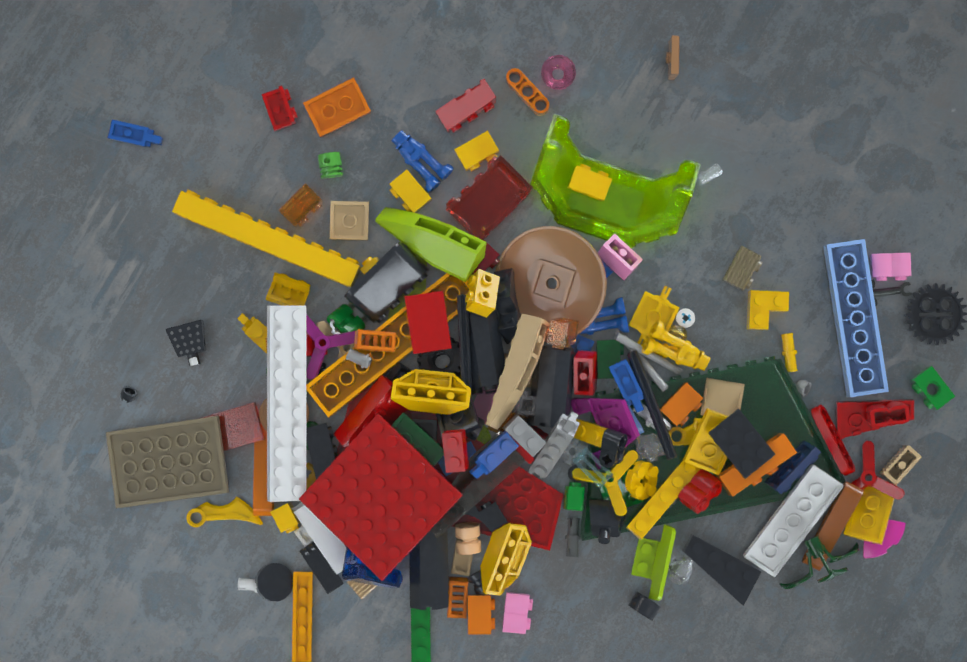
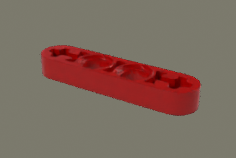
(833, 440)

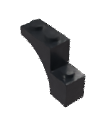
(507, 304)
(489, 515)

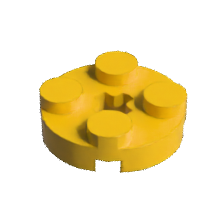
(649, 474)

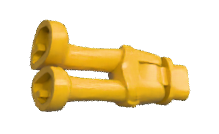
(685, 355)

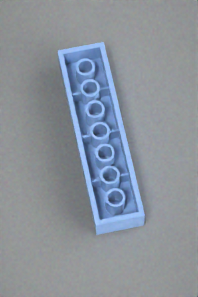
(855, 318)

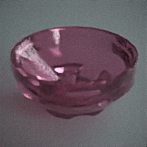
(558, 62)

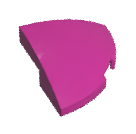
(892, 536)

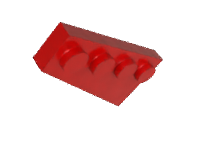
(852, 416)

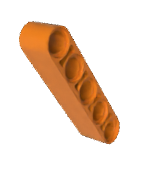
(261, 506)

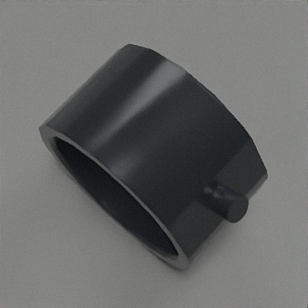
(644, 606)

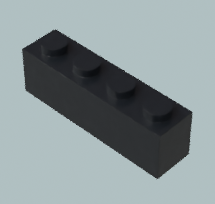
(321, 447)

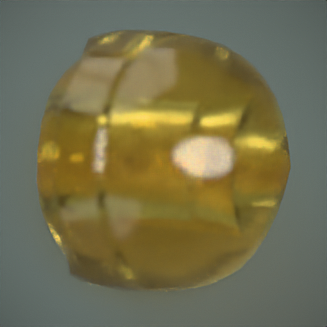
(678, 331)

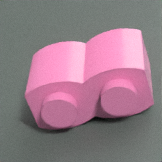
(890, 265)
(516, 613)

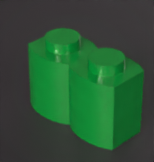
(574, 496)

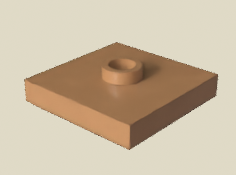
(672, 57)

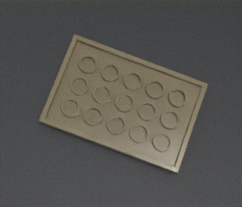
(167, 462)

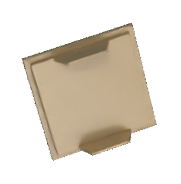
(722, 396)

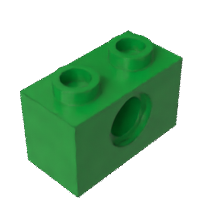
(942, 392)

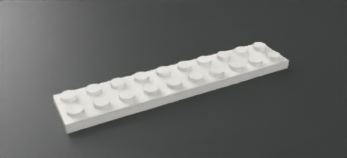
(286, 403)

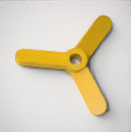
(612, 487)

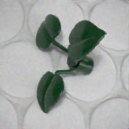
(816, 550)

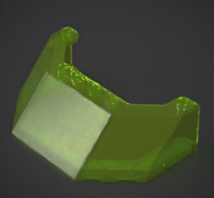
(635, 205)

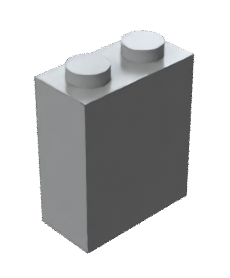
(524, 435)

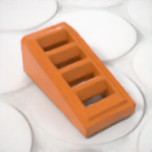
(358, 335)
(459, 581)

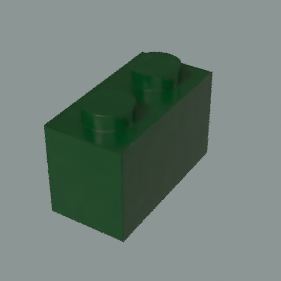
(608, 354)

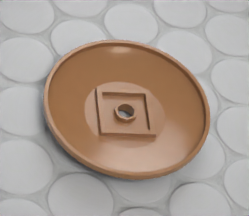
(568, 259)

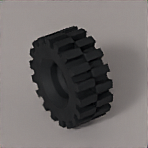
(427, 360)

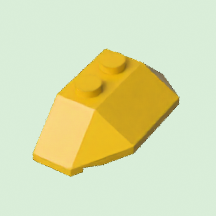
(431, 392)
(504, 558)

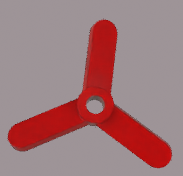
(878, 483)

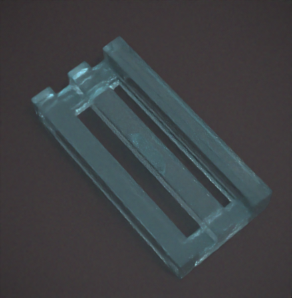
(581, 456)

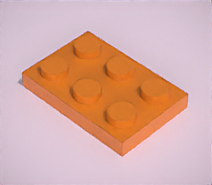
(337, 107)

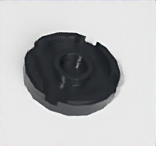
(274, 582)

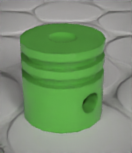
(330, 165)

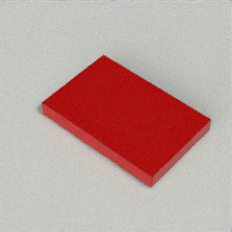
(428, 322)

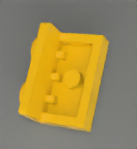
(288, 291)

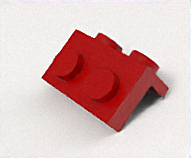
(279, 108)

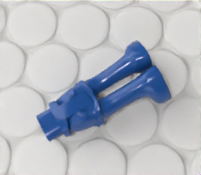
(412, 151)
(617, 323)

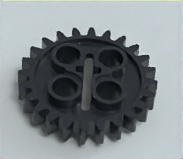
(935, 297)

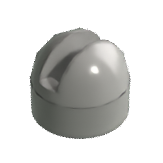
(803, 387)

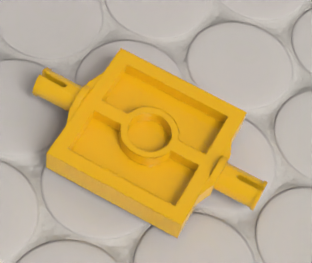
(652, 309)

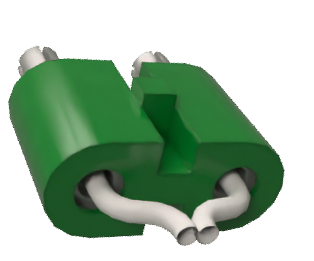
(344, 320)

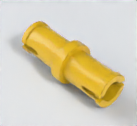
(789, 352)

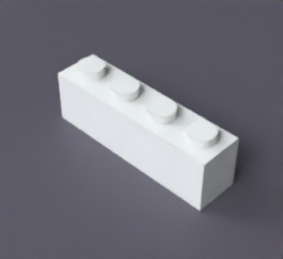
(329, 545)

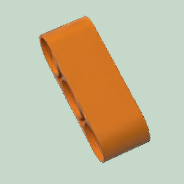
(524, 83)

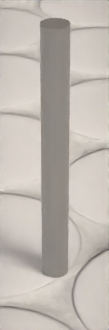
(654, 357)
(649, 369)

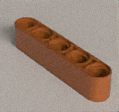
(836, 520)

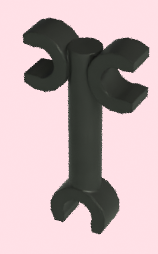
(890, 291)

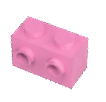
(619, 257)

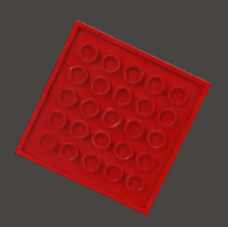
(380, 497)

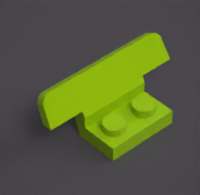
(653, 560)

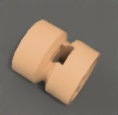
(468, 540)

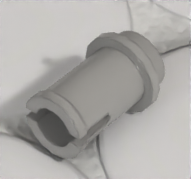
(359, 358)

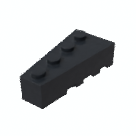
(725, 569)

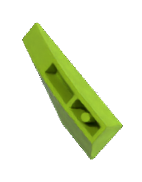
(435, 241)

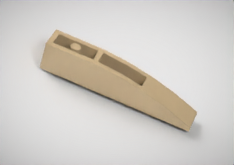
(518, 367)

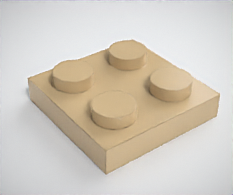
(349, 220)

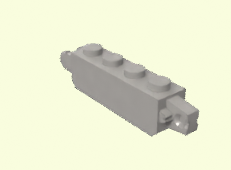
(555, 445)

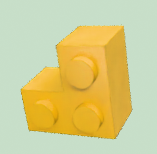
(762, 303)

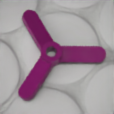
(319, 351)

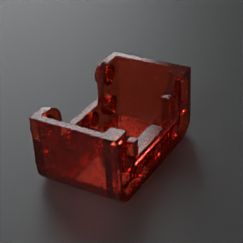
(489, 198)

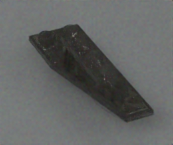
(476, 489)

